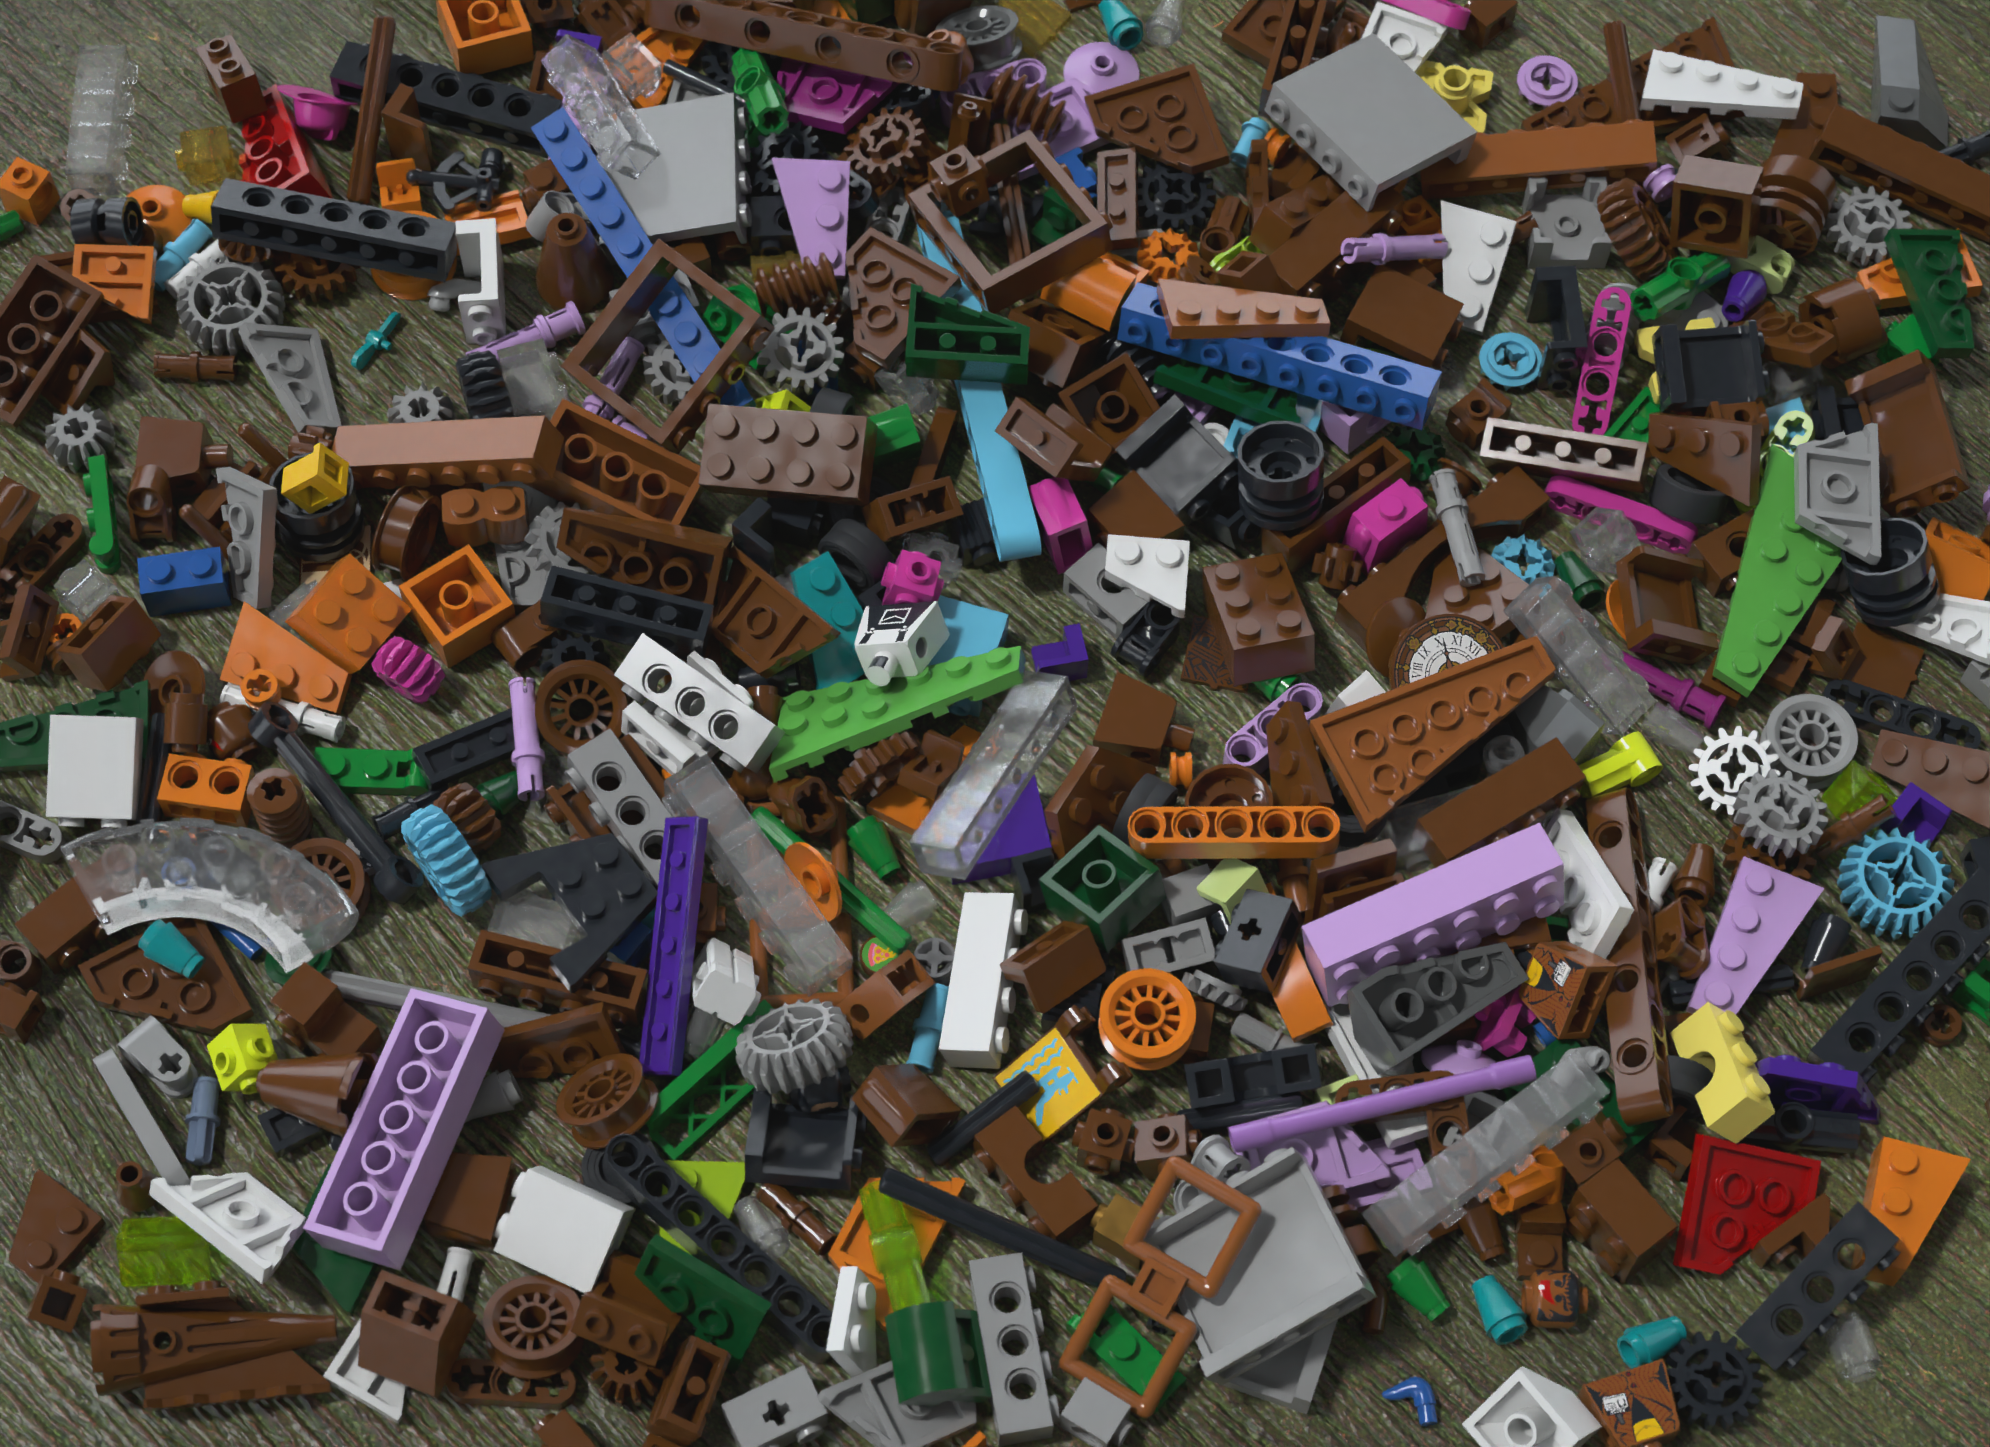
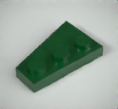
(710, 1300)

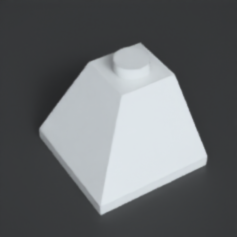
(1531, 1414)

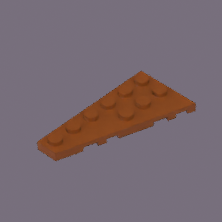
(1409, 734)

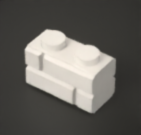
(725, 982)

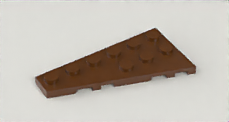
(1598, 103)

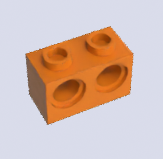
(205, 796)

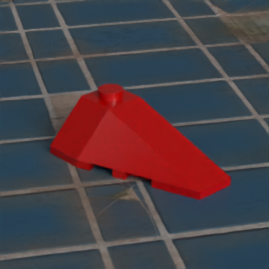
(278, 150)

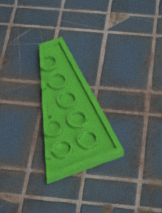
(1776, 579)
(865, 713)

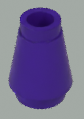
(1743, 294)

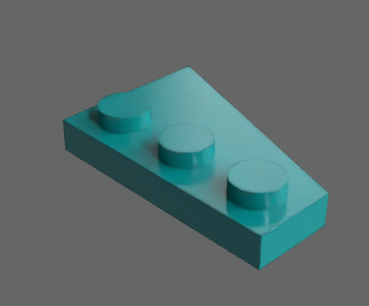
(828, 594)

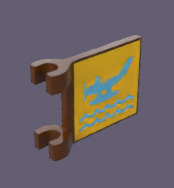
(1064, 1075)

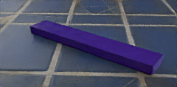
(673, 946)

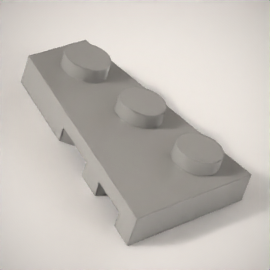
(296, 372)
(252, 522)

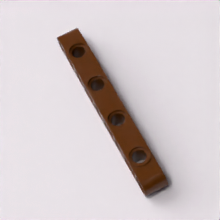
(809, 38)
(1634, 992)

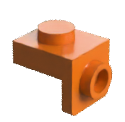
(394, 189)

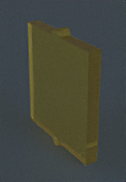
(1037, 22)

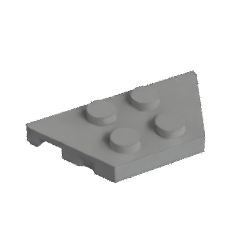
(1841, 491)
(873, 1410)

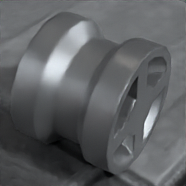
(936, 953)

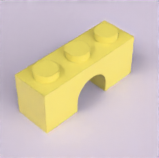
(1736, 1095)

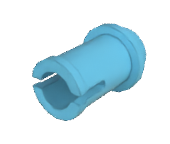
(1252, 129)

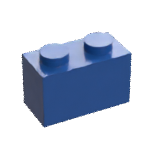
(184, 581)

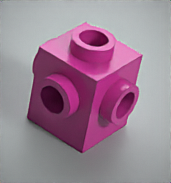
(912, 579)

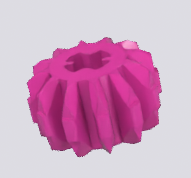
(408, 669)

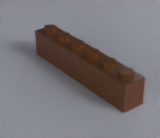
(1907, 169)

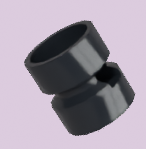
(107, 222)

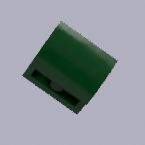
(937, 1354)

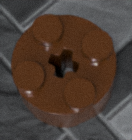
(1848, 314)

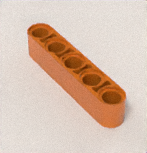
(1254, 822)

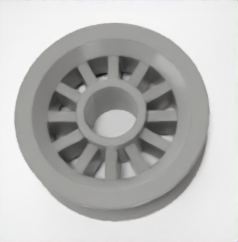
(1832, 750)

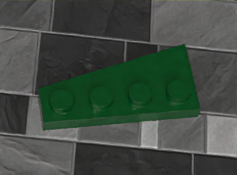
(1934, 286)

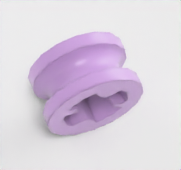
(1660, 183)

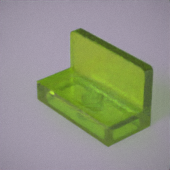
(161, 1253)

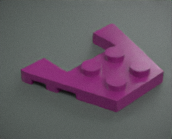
(830, 96)

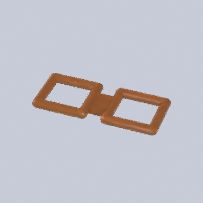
(841, 924)
(1161, 1284)

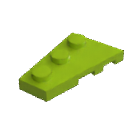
(716, 1182)

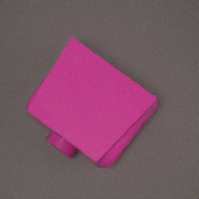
(1060, 522)
(1387, 524)

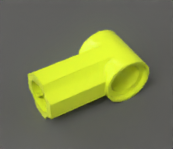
(1625, 763)

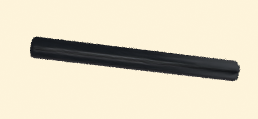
(996, 1228)

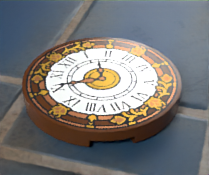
(1437, 646)

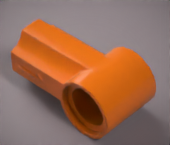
(1538, 1183)

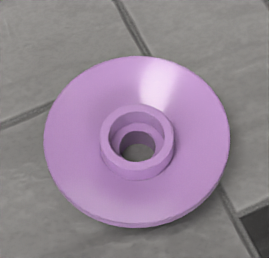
(1084, 64)
(1456, 1058)

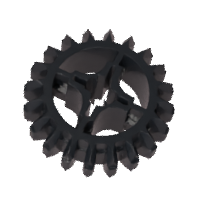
(483, 386)

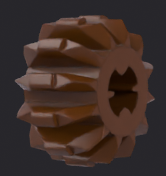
(471, 816)
(614, 1382)

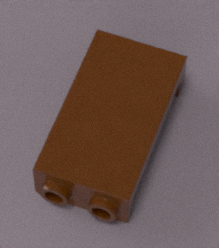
(1912, 433)

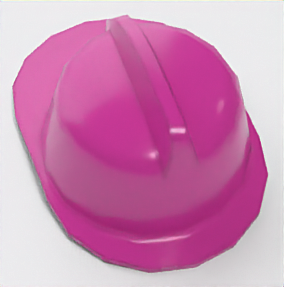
(317, 111)

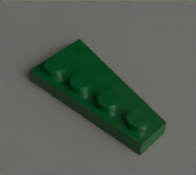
(26, 738)

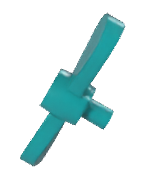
(375, 340)

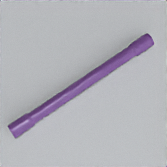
(1495, 1076)

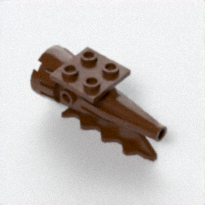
(214, 1352)

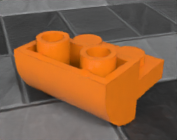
(1096, 289)

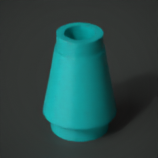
(1121, 24)
(169, 948)
(1499, 1312)
(1650, 1341)

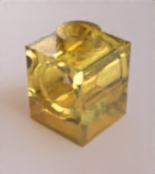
(206, 155)

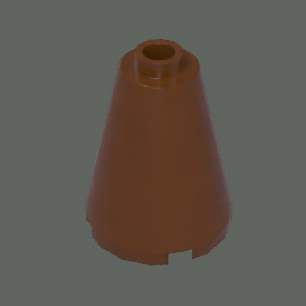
(572, 265)
(318, 1087)

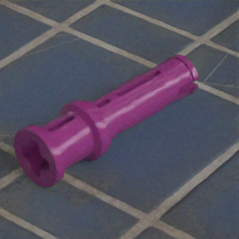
(1681, 694)

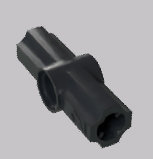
(1817, 1130)

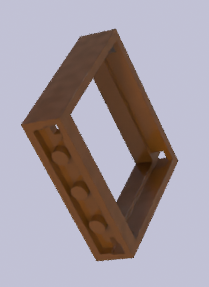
(1038, 268)
(624, 313)

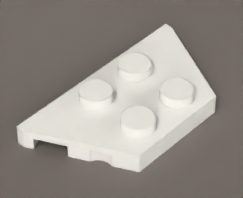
(236, 1218)

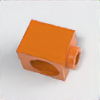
(28, 191)

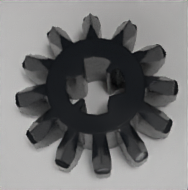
(573, 650)

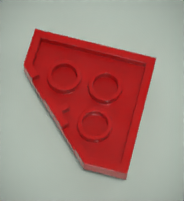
(1737, 1199)

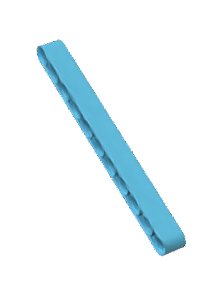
(995, 458)

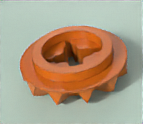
(1150, 254)

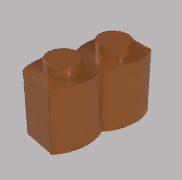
(485, 516)

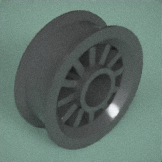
(987, 33)

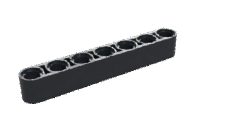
(716, 1227)

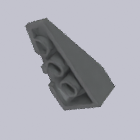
(1905, 86)
(1560, 716)
(1422, 1000)

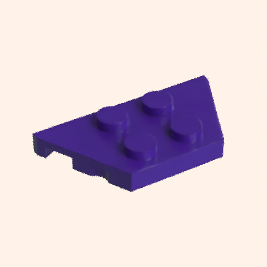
(1818, 1087)

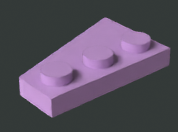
(817, 207)

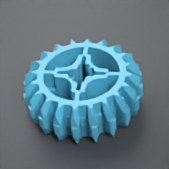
(446, 860)
(1862, 877)

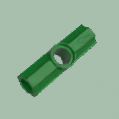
(759, 91)
(1679, 284)

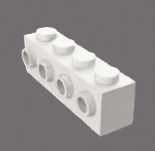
(978, 993)

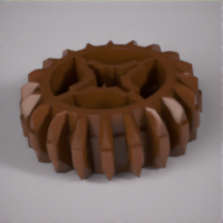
(1636, 228)

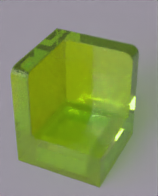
(1854, 789)

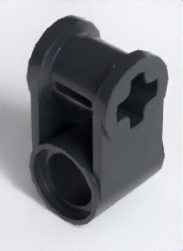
(1146, 642)

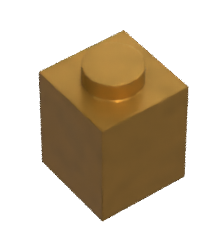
(1112, 1225)

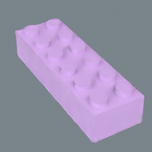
(1436, 912)
(404, 1129)

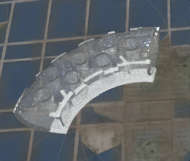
(214, 876)

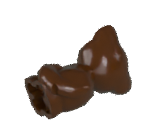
(804, 803)

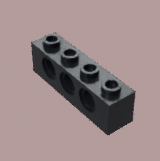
(624, 612)
(1762, 1329)

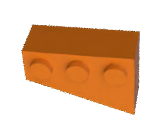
(1906, 1193)

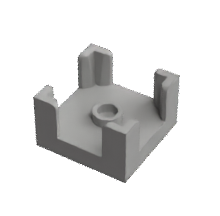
(1567, 225)

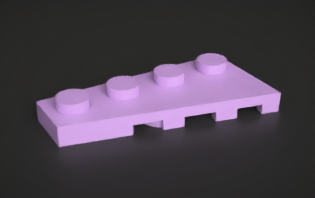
(1751, 932)

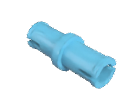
(178, 252)
(928, 1028)

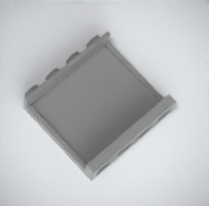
(1368, 118)
(699, 176)
(1286, 1279)

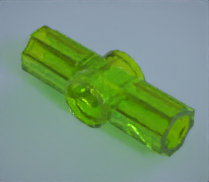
(894, 1248)

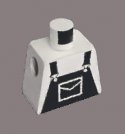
(899, 639)

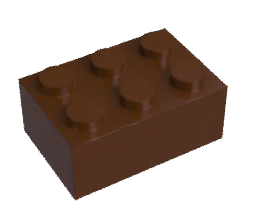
(1258, 619)

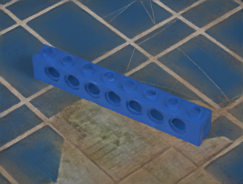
(1303, 365)

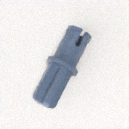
(202, 1120)

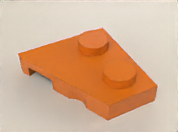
(122, 275)

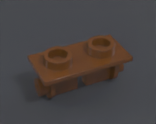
(970, 123)

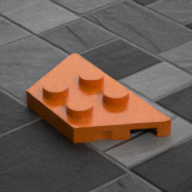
(853, 1245)

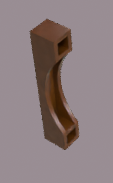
(1505, 508)

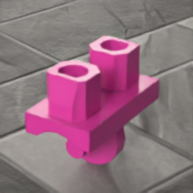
(1498, 1024)

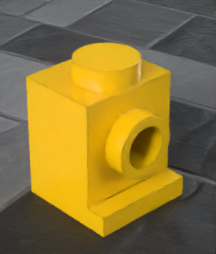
(315, 479)

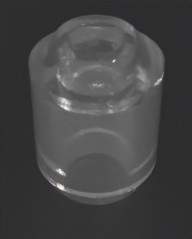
(701, 1032)
(1853, 1348)

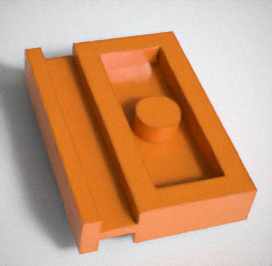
(507, 211)

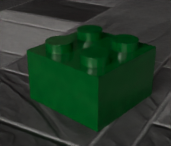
(1103, 887)

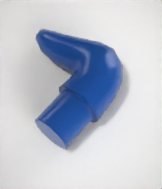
(1422, 1395)

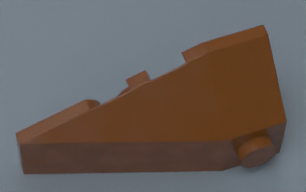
(647, 553)

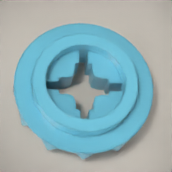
(1516, 348)
(1536, 555)

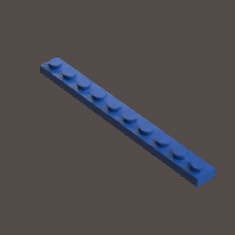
(629, 245)

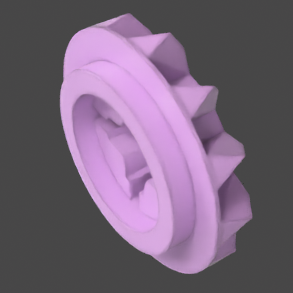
(1561, 77)

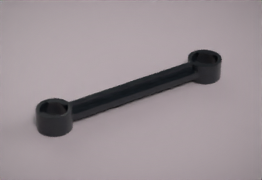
(395, 876)

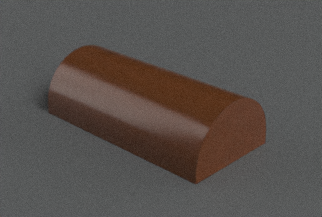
(36, 332)

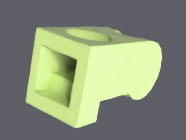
(1769, 261)

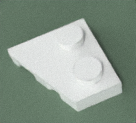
(853, 1323)

